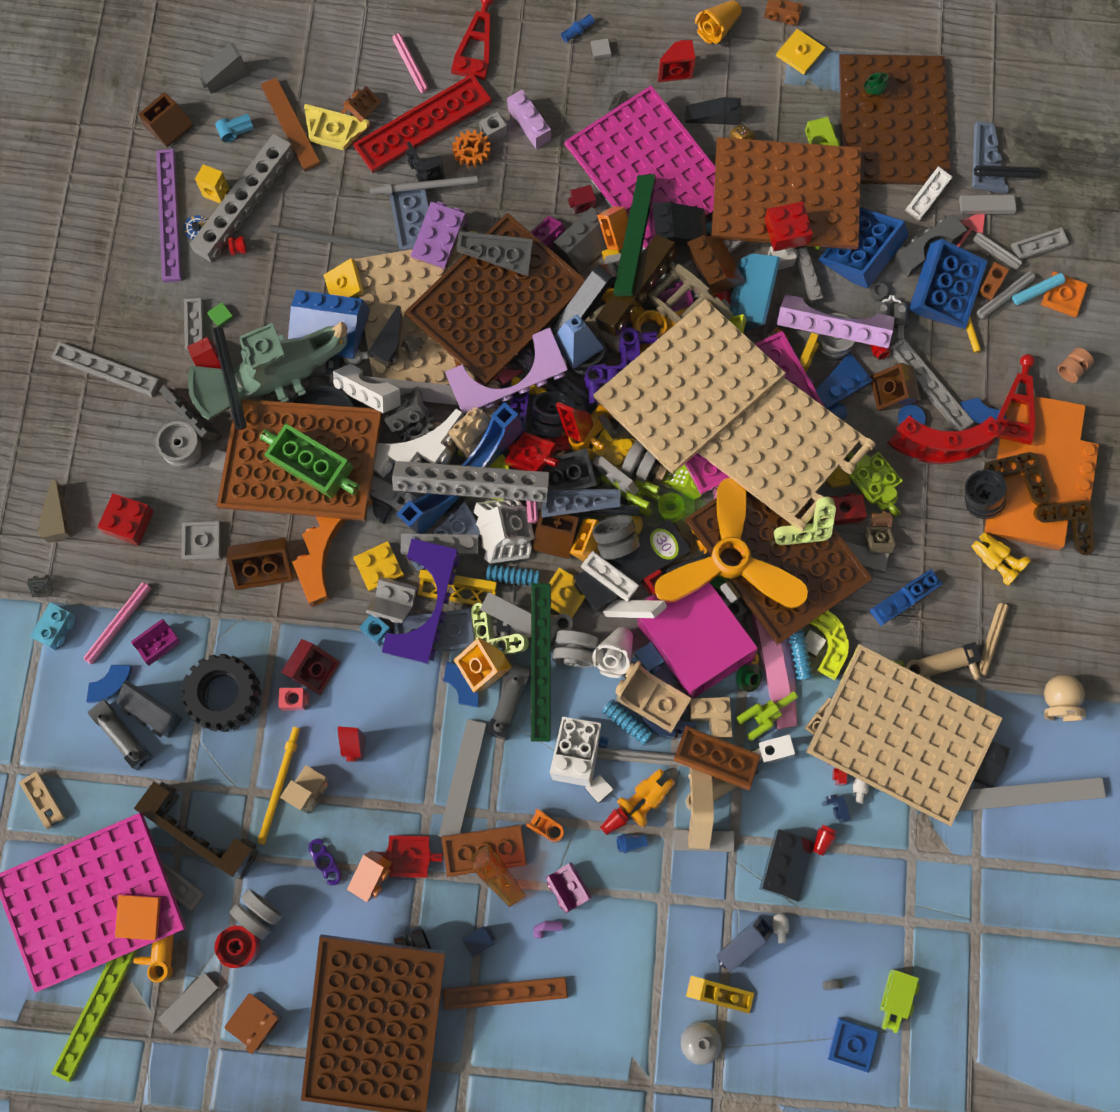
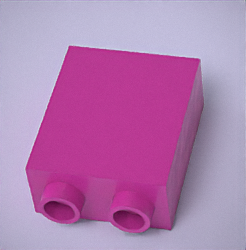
(698, 640)

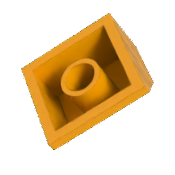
(482, 664)

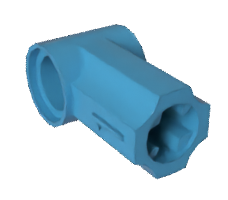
(229, 129)

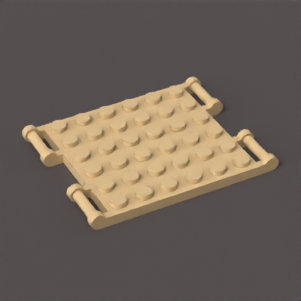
(786, 450)

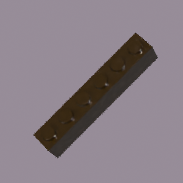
(652, 265)

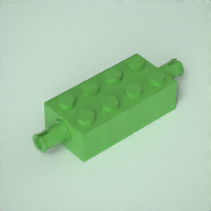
(309, 461)

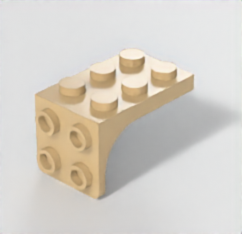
(651, 697)

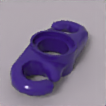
(333, 867)

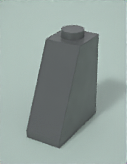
(223, 69)

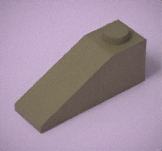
(54, 518)

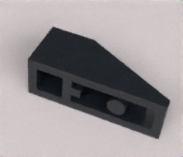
(715, 111)
(387, 344)

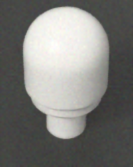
(358, 358)
(860, 789)
(780, 927)

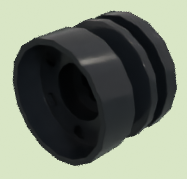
(986, 485)

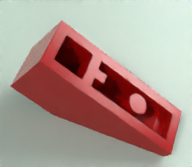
(575, 422)
(351, 743)

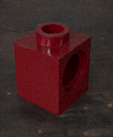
(582, 199)

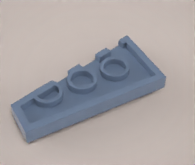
(986, 153)
(581, 500)
(457, 523)

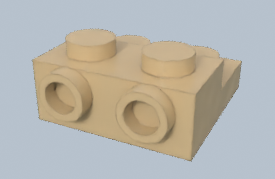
(469, 431)

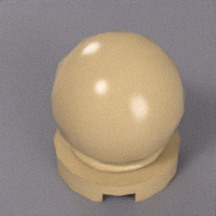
(1064, 697)

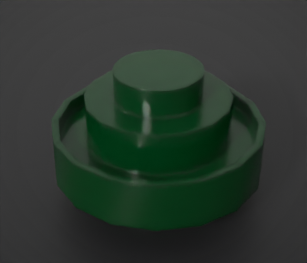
(876, 83)
(749, 677)

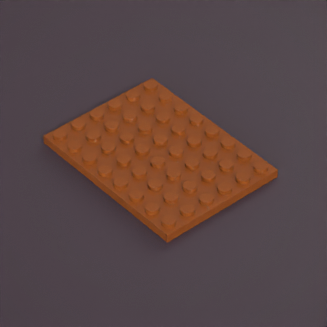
(774, 174)
(260, 486)

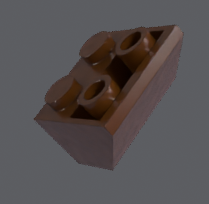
(165, 119)
(555, 535)

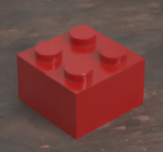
(788, 226)
(125, 519)

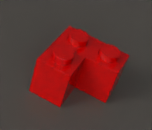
(204, 354)

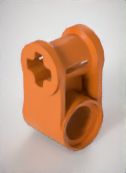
(544, 826)

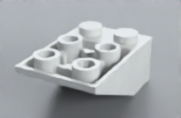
(576, 752)

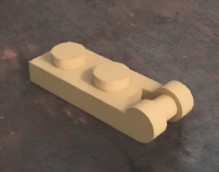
(42, 799)

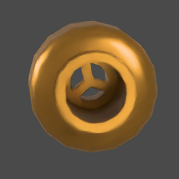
(742, 132)

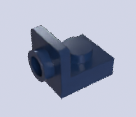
(840, 808)

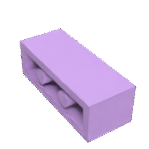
(529, 119)

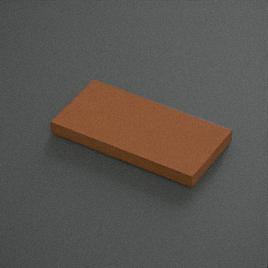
(717, 758)
(504, 841)

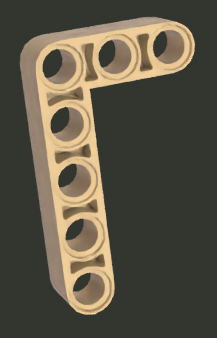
(701, 810)

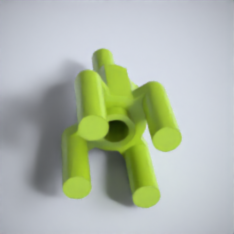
(647, 489)
(765, 715)

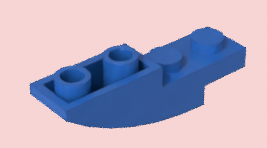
(906, 597)

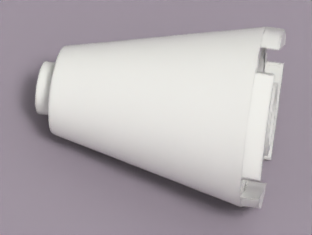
(614, 653)

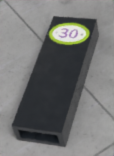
(657, 551)

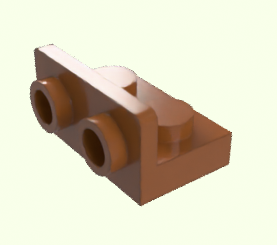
(783, 11)
(362, 104)

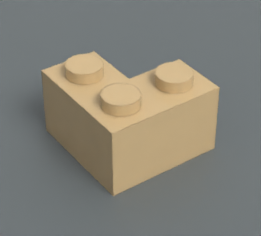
(715, 711)
(305, 789)

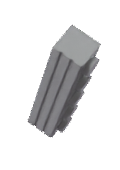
(808, 276)

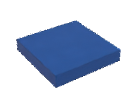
(853, 1045)

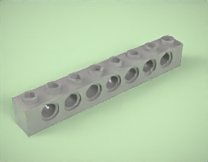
(243, 188)
(470, 481)

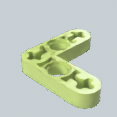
(813, 532)
(489, 636)

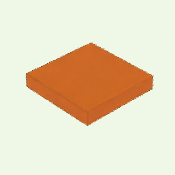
(1065, 297)
(137, 917)

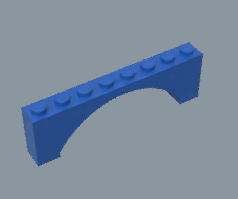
(500, 434)

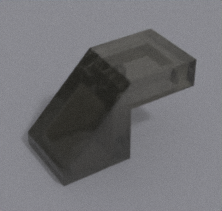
(615, 429)

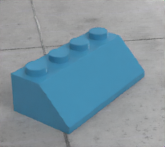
(755, 294)

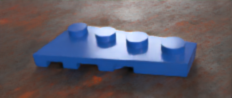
(843, 382)

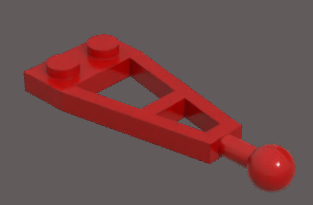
(464, 65)
(1015, 430)

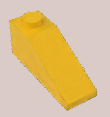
(720, 994)

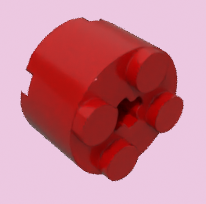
(229, 955)

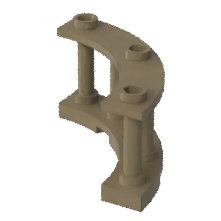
(690, 283)

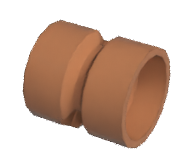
(1075, 365)

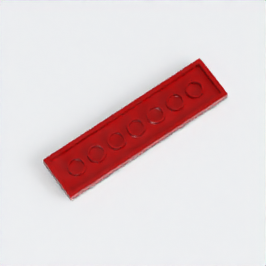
(422, 123)

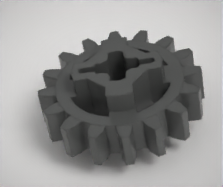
(422, 428)

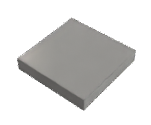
(201, 540)

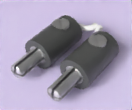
(900, 313)

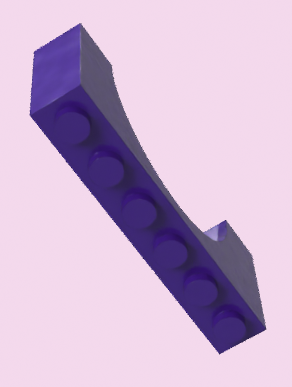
(419, 643)

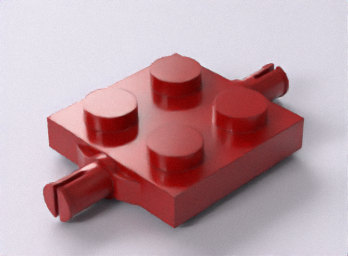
(531, 453)
(410, 856)

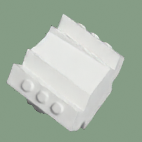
(504, 530)

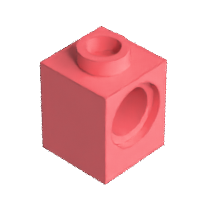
(285, 695)

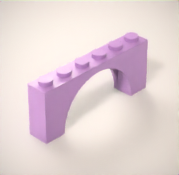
(798, 315)
(547, 364)

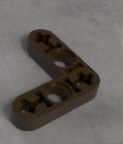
(1028, 470)
(1077, 518)

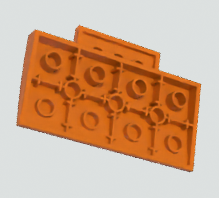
(1066, 465)

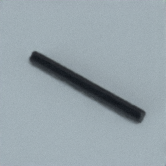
(229, 378)

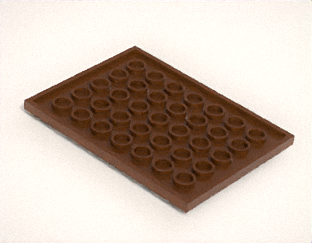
(905, 127)
(489, 312)
(823, 566)
(372, 1025)

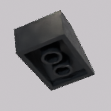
(677, 222)
(574, 471)

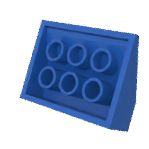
(878, 242)
(948, 284)
(318, 310)

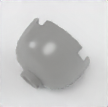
(701, 1043)

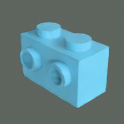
(53, 626)

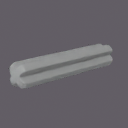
(997, 250)

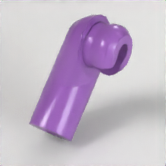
(546, 926)

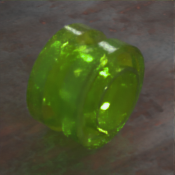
(671, 498)

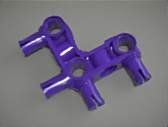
(629, 352)

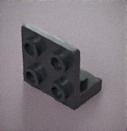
(426, 171)

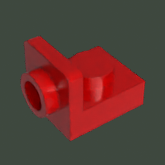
(561, 442)

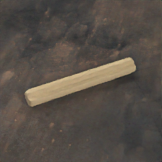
(992, 638)

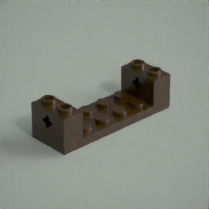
(156, 805)

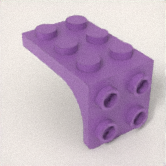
(438, 234)

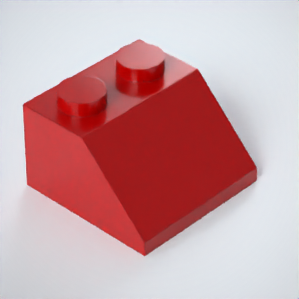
(677, 62)

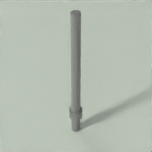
(388, 188)

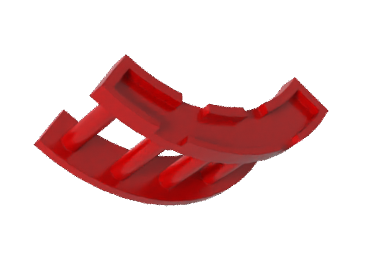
(943, 446)

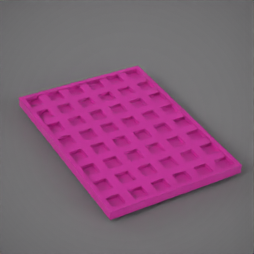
(645, 140)
(68, 900)

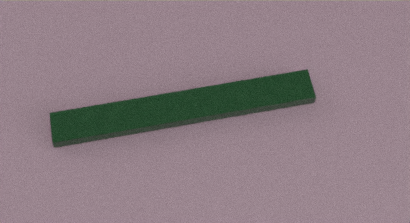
(634, 235)
(540, 662)

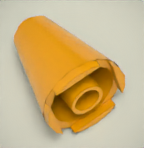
(717, 21)

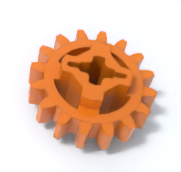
(471, 148)

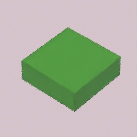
(220, 315)

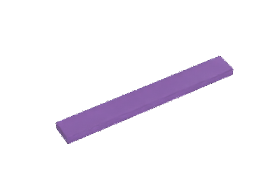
(169, 216)

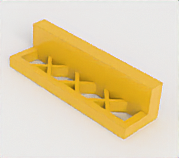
(460, 582)

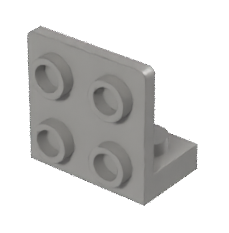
(392, 600)

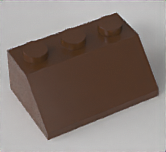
(714, 264)
(260, 563)

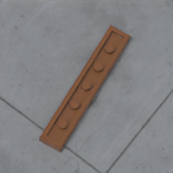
(290, 124)
(505, 993)

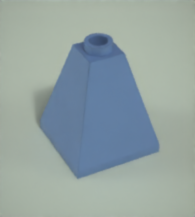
(577, 341)

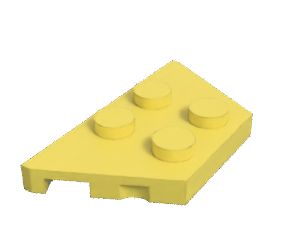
(332, 127)

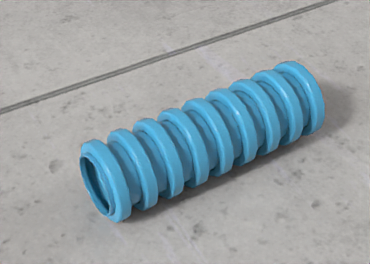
(512, 575)
(800, 655)
(627, 722)

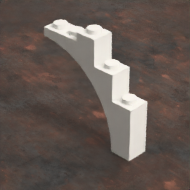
(429, 447)

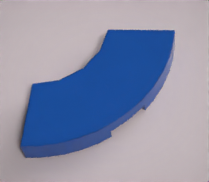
(979, 411)
(455, 678)
(109, 685)

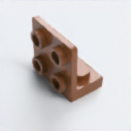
(252, 1023)

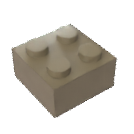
(879, 539)

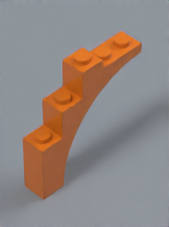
(311, 567)

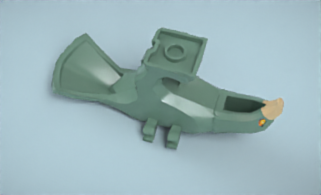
(267, 367)

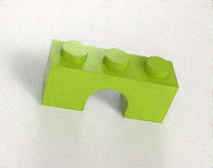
(821, 132)

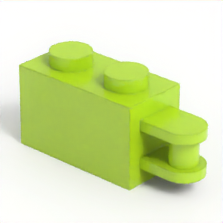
(898, 998)

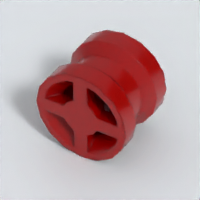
(237, 245)

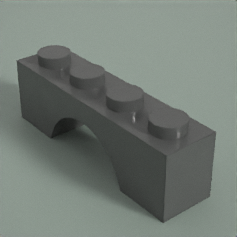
(912, 257)

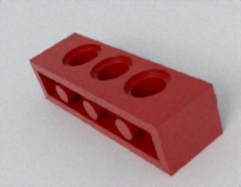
(855, 507)

